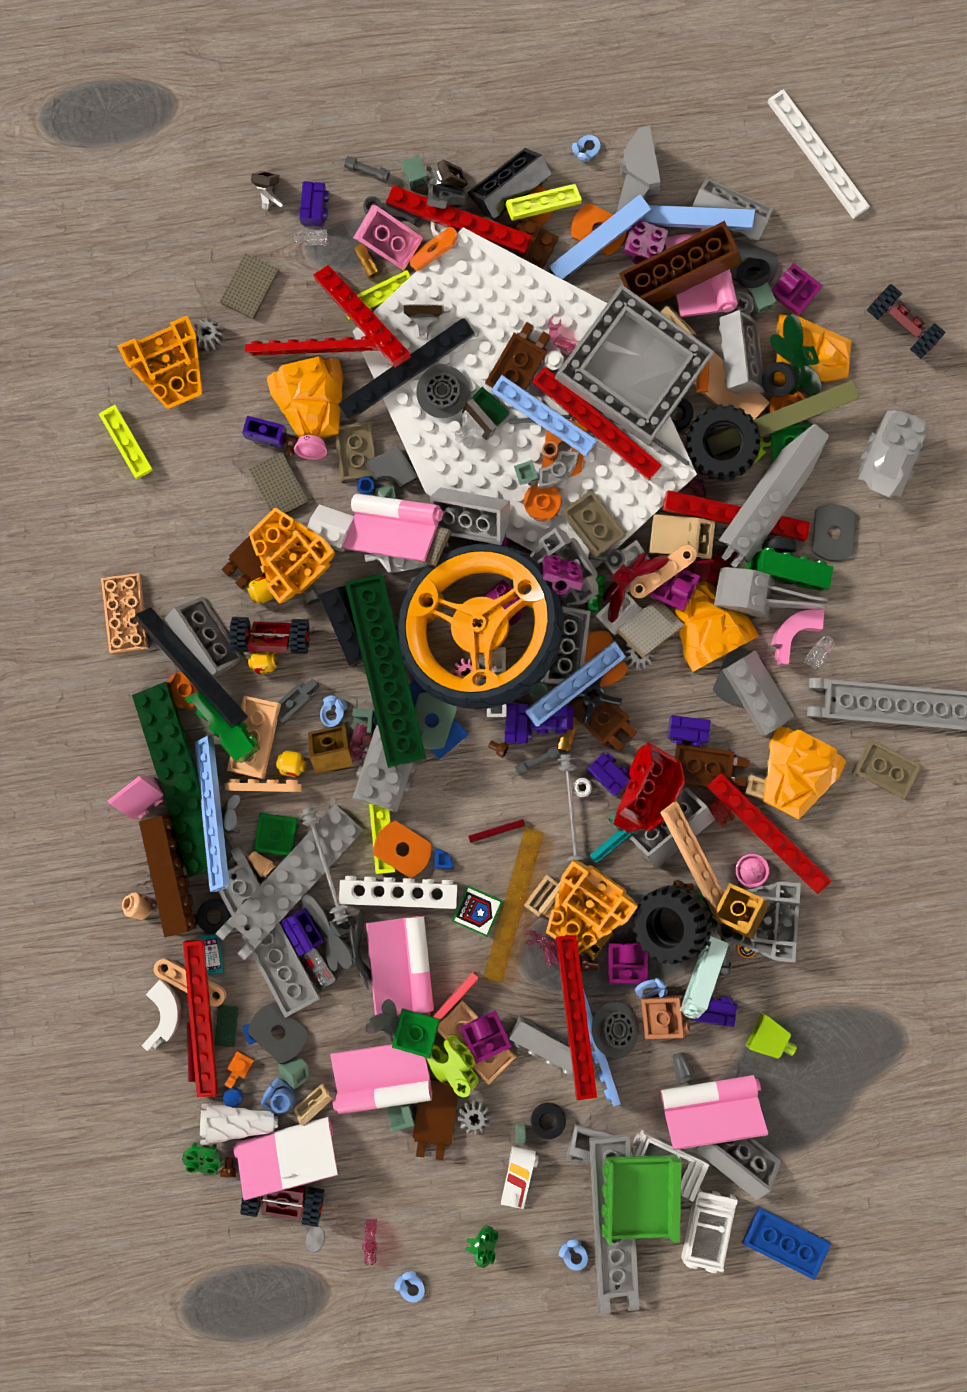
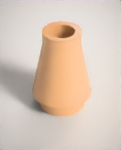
(261, 864)

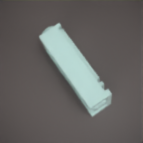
(704, 978)

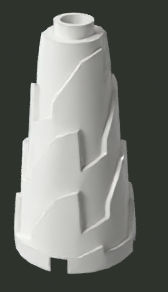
(225, 1123)

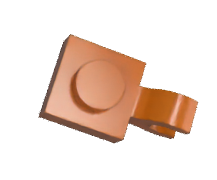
(239, 1067)

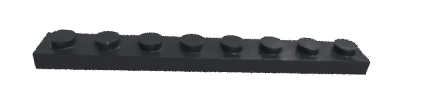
(399, 375)

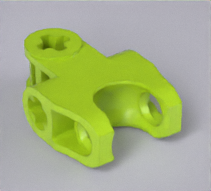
(455, 1066)

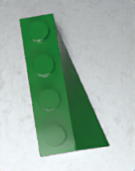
(235, 740)

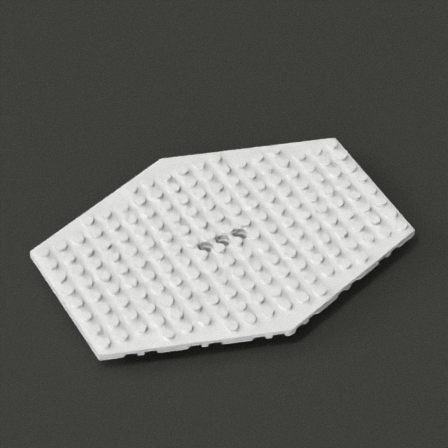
(497, 298)

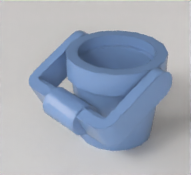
(282, 1098)

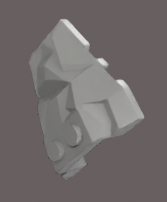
(567, 549)
(779, 927)

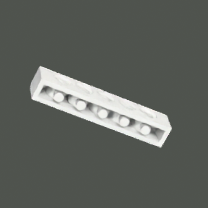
(348, 895)

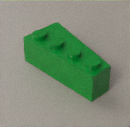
(792, 570)

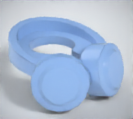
(589, 154)
(340, 704)
(660, 988)
(578, 1248)
(402, 1287)

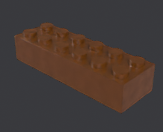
(683, 265)
(168, 876)

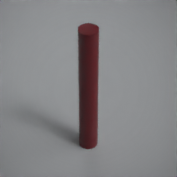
(497, 830)
(191, 1073)

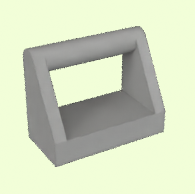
(580, 1155)

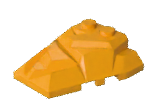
(830, 347)
(167, 362)
(309, 395)
(289, 554)
(711, 629)
(799, 771)
(588, 905)

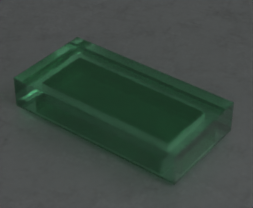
(226, 1026)

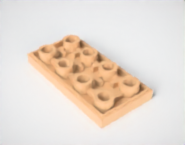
(121, 603)

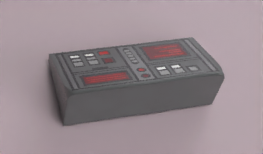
(319, 967)

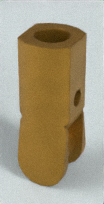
(366, 261)
(566, 739)
(601, 944)

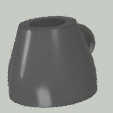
(607, 558)

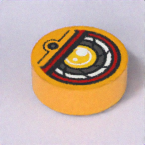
(745, 952)

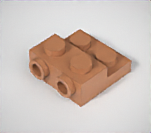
(663, 1017)

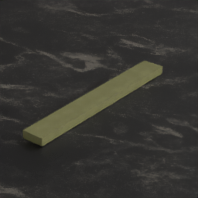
(788, 416)

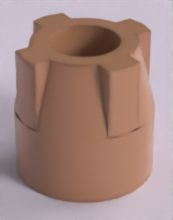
(553, 446)

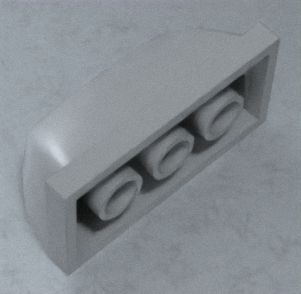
(573, 646)

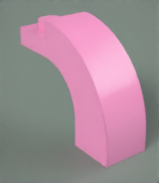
(804, 620)

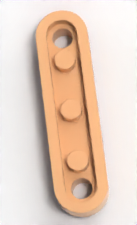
(655, 579)
(271, 785)
(177, 977)

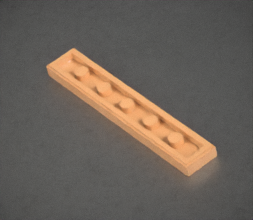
(693, 855)

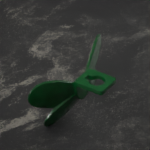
(791, 348)

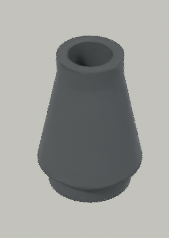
(682, 1068)

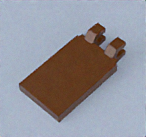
(520, 358)
(246, 561)
(606, 721)
(704, 764)
(436, 1119)

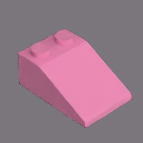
(388, 237)
(138, 797)

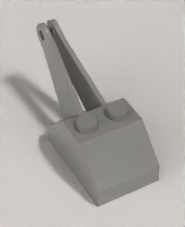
(639, 168)
(752, 593)

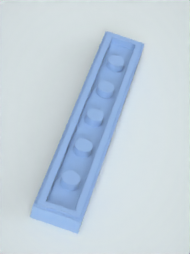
(700, 217)
(600, 238)
(544, 415)
(575, 684)

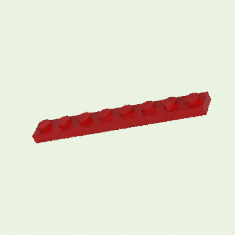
(458, 219)
(362, 316)
(293, 346)
(597, 424)
(725, 513)
(769, 833)
(576, 1017)
(200, 1018)

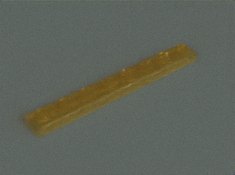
(513, 905)

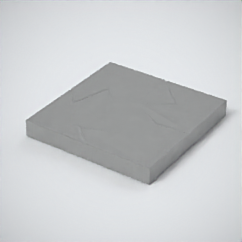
(634, 365)

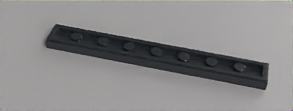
(191, 667)

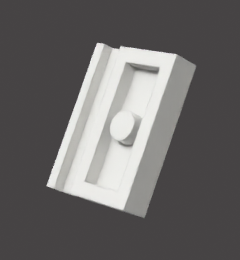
(628, 610)

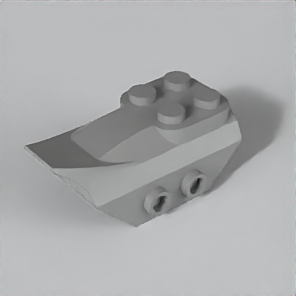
(892, 453)
(377, 782)

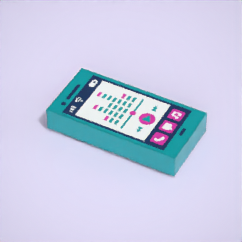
(213, 954)

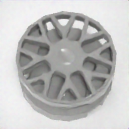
(745, 303)

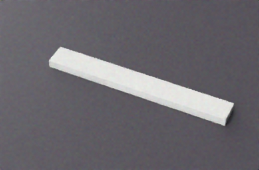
(818, 154)

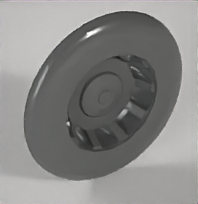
(442, 391)
(621, 1029)

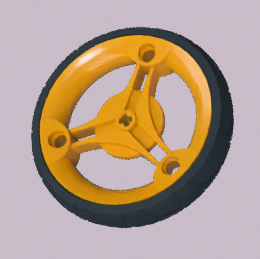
(495, 626)

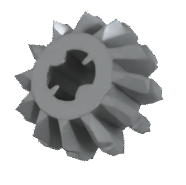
(208, 340)
(634, 658)
(482, 1114)

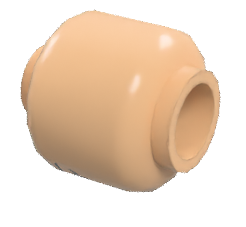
(137, 906)

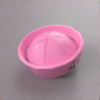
(310, 447)
(752, 870)

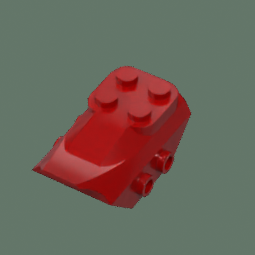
(652, 787)

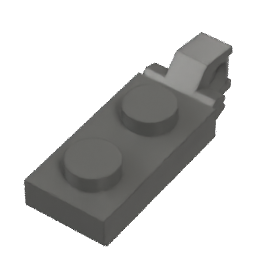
(296, 700)

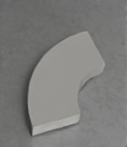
(559, 470)

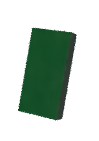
(490, 406)

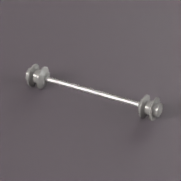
(567, 765)
(338, 911)

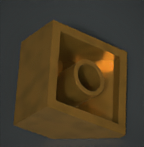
(329, 749)
(741, 910)

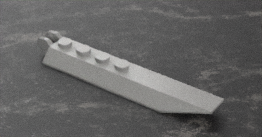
(773, 495)

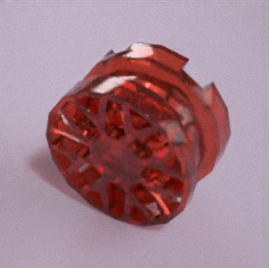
(721, 812)

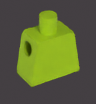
(770, 1038)

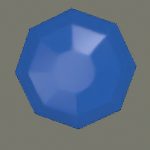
(366, 486)
(233, 1097)

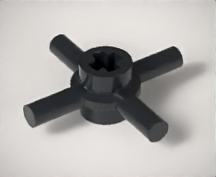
(595, 687)

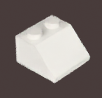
(331, 526)

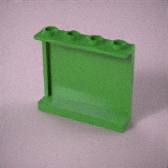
(642, 1197)

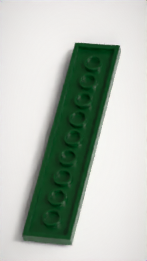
(385, 671)
(174, 772)

